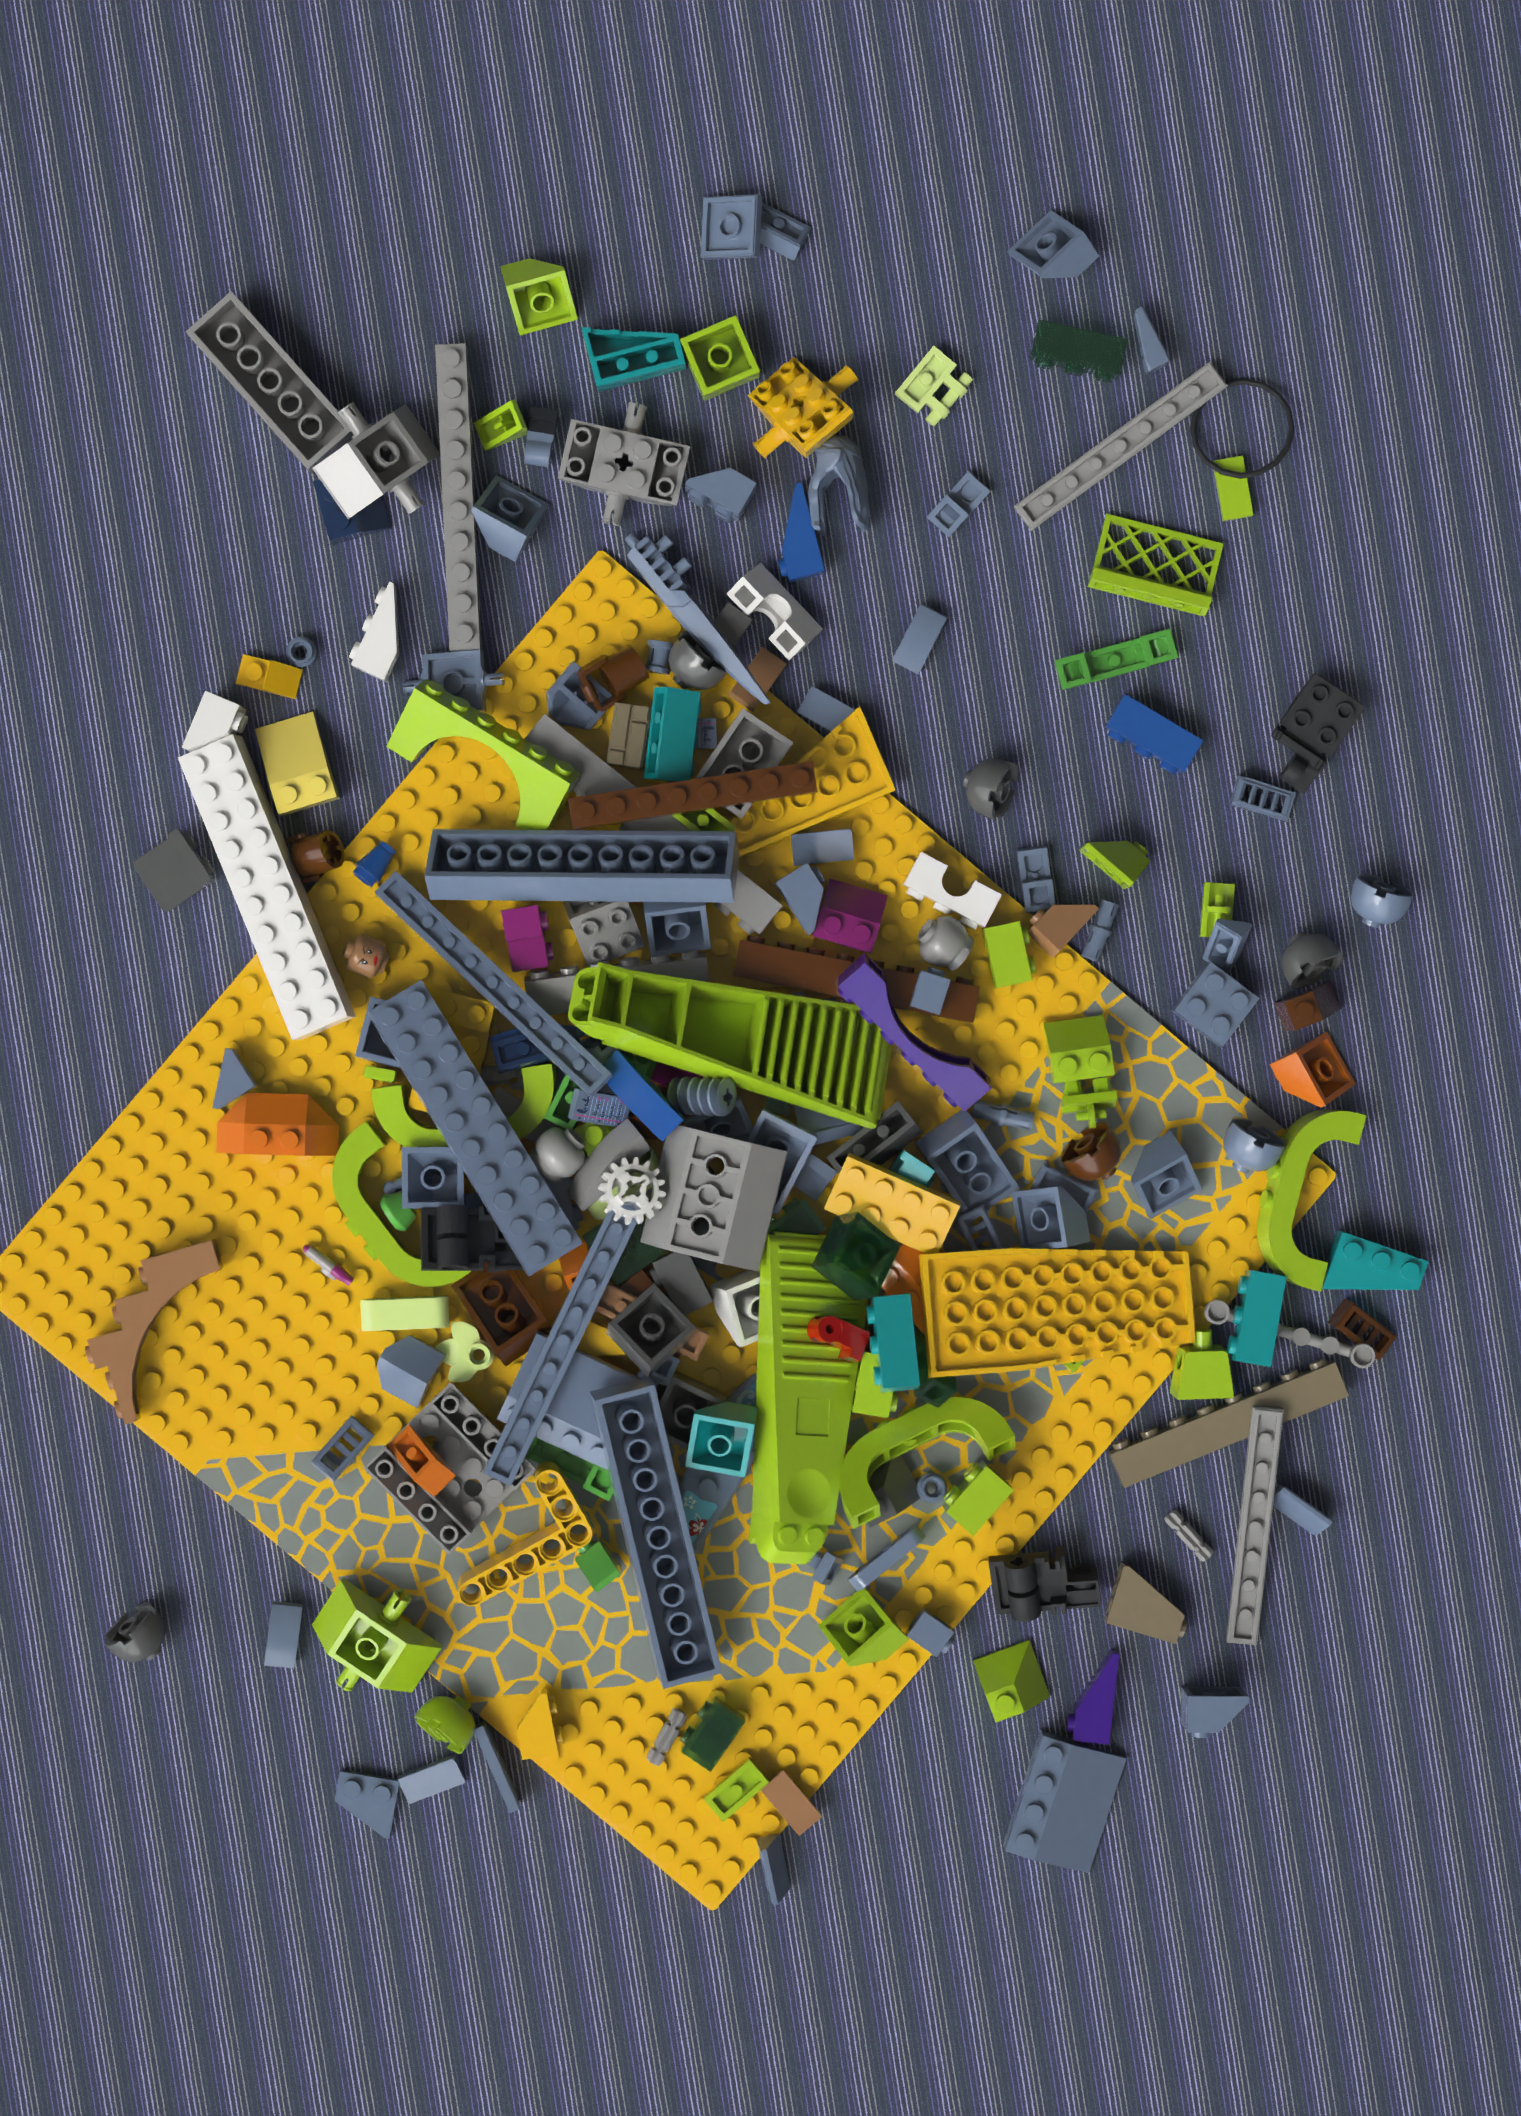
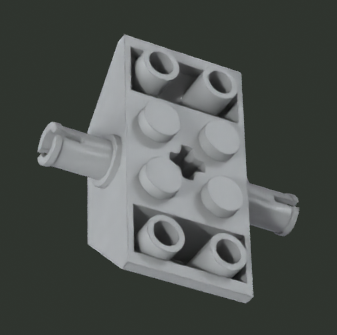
(593, 456)
(357, 472)

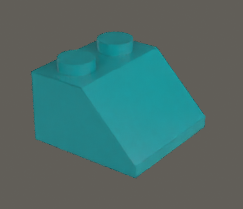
(722, 1438)

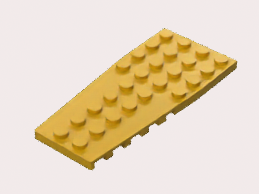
(1050, 1307)

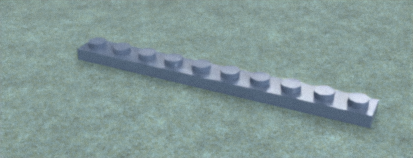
(493, 984)
(559, 1347)

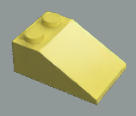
(296, 764)

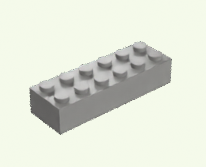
(270, 381)

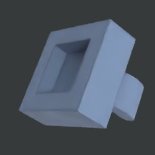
(826, 1567)

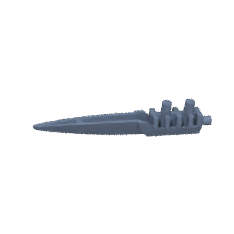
(672, 590)

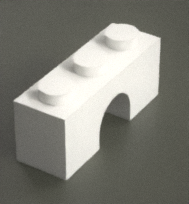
(764, 593)
(926, 881)

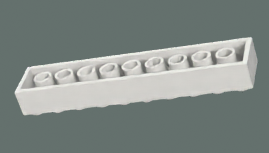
(266, 887)

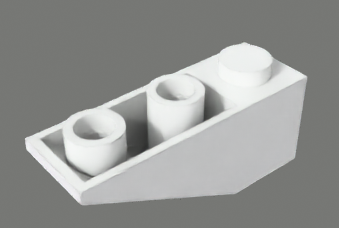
(380, 644)

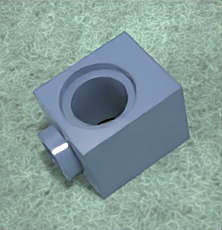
(930, 991)
(930, 1632)

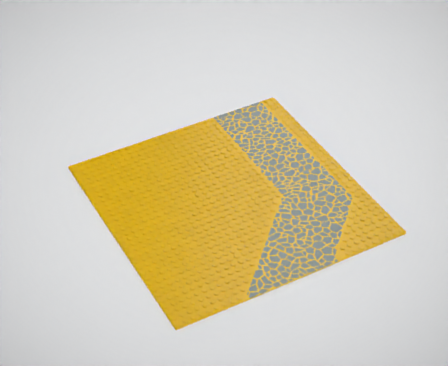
(272, 1357)

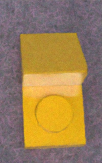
(269, 676)

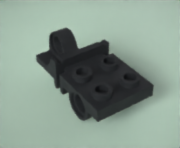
(1315, 726)
(463, 1241)
(1037, 1583)

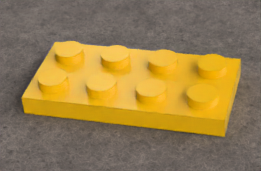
(893, 1204)

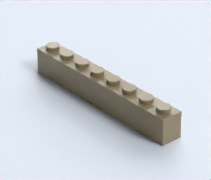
(1226, 1423)

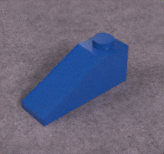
(800, 548)

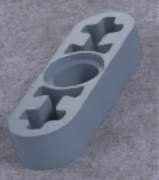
(886, 1557)

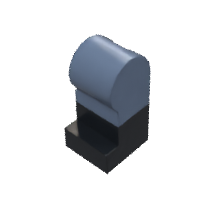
(540, 436)

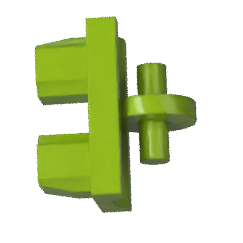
(1216, 904)
(1091, 1105)

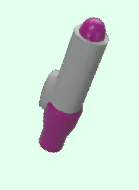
(329, 1267)

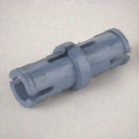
(1100, 930)
(1003, 1115)

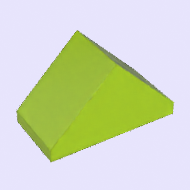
(501, 426)

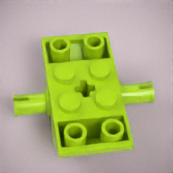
(374, 1639)

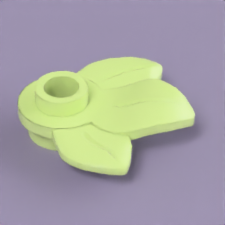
(460, 1352)

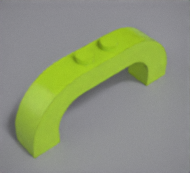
(400, 1123)
(1283, 1190)
(366, 1221)
(908, 1432)

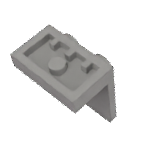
(604, 929)

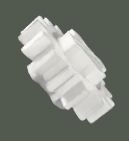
(623, 1181)

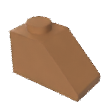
(1059, 925)

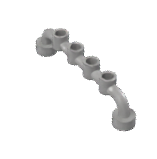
(1360, 1354)

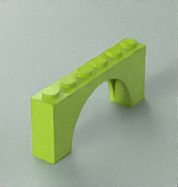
(541, 778)

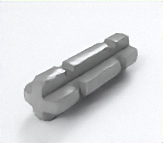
(1188, 1535)
(666, 1736)

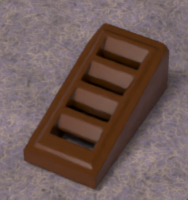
(1346, 1318)

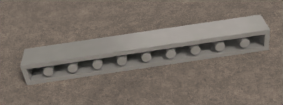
(458, 497)
(751, 903)

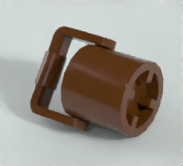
(621, 673)
(316, 854)

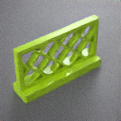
(1155, 590)

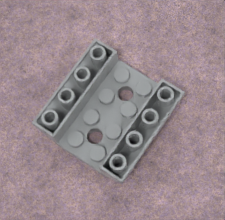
(734, 1202)
(465, 1445)

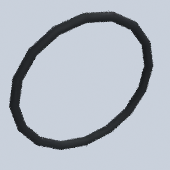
(1206, 461)

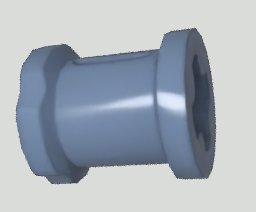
(658, 657)

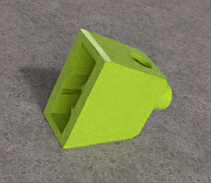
(1201, 1370)

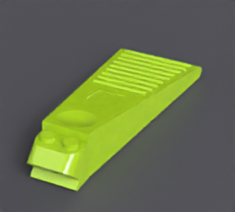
(763, 1040)
(800, 1401)

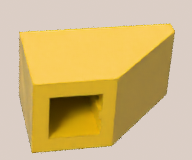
(537, 1728)

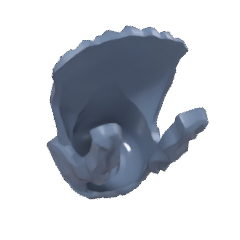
(840, 459)

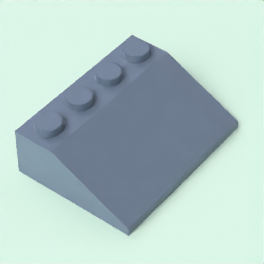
(570, 1416)
(1063, 1802)

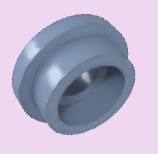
(298, 642)
(941, 1487)

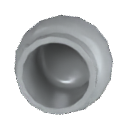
(944, 942)
(558, 1153)

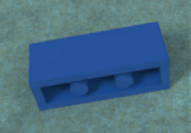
(1152, 735)

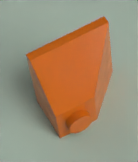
(1314, 1071)

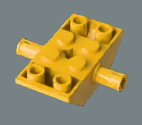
(801, 407)

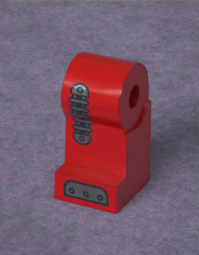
(839, 1334)

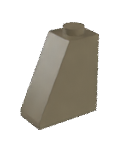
(1142, 1608)

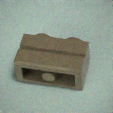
(629, 736)

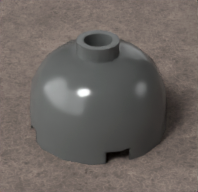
(693, 664)
(989, 787)
(1308, 958)
(137, 1636)

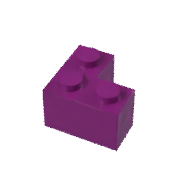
(526, 938)

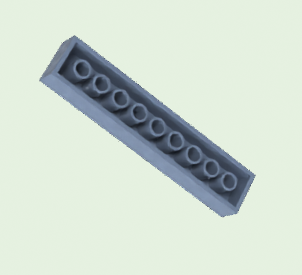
(582, 865)
(474, 1128)
(656, 1532)

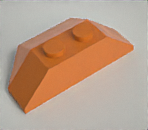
(278, 1126)

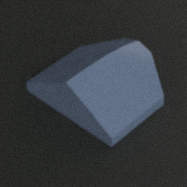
(568, 703)
(409, 1369)

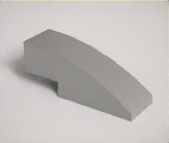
(620, 1143)

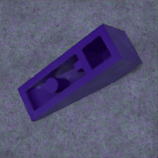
(1094, 1707)

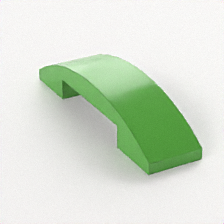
(1116, 659)
(590, 1476)

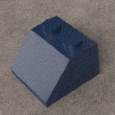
(339, 528)

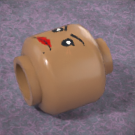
(366, 955)

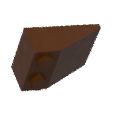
(502, 1311)

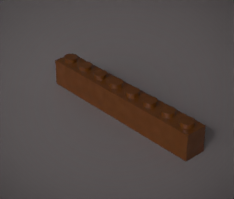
(692, 795)
(820, 974)

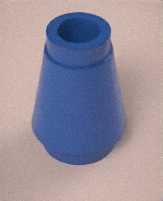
(374, 864)

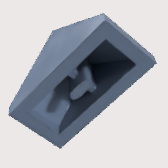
(233, 1080)

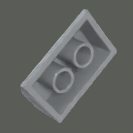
(746, 747)

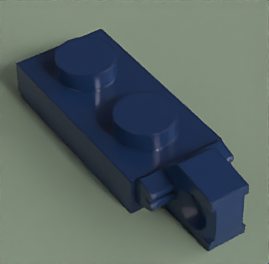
(519, 1052)

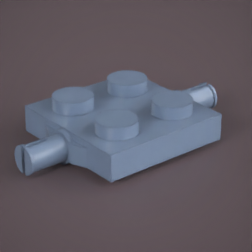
(459, 674)

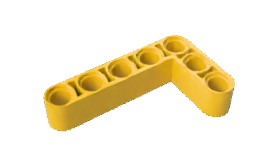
(532, 1545)

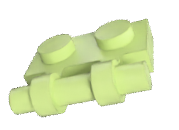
(926, 380)

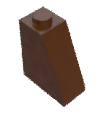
(1307, 1007)

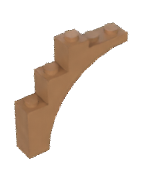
(121, 1349)

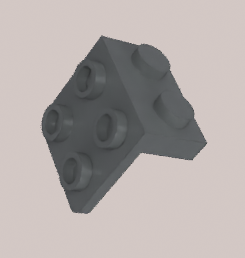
(174, 870)

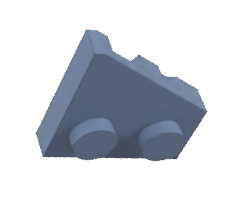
(369, 1799)

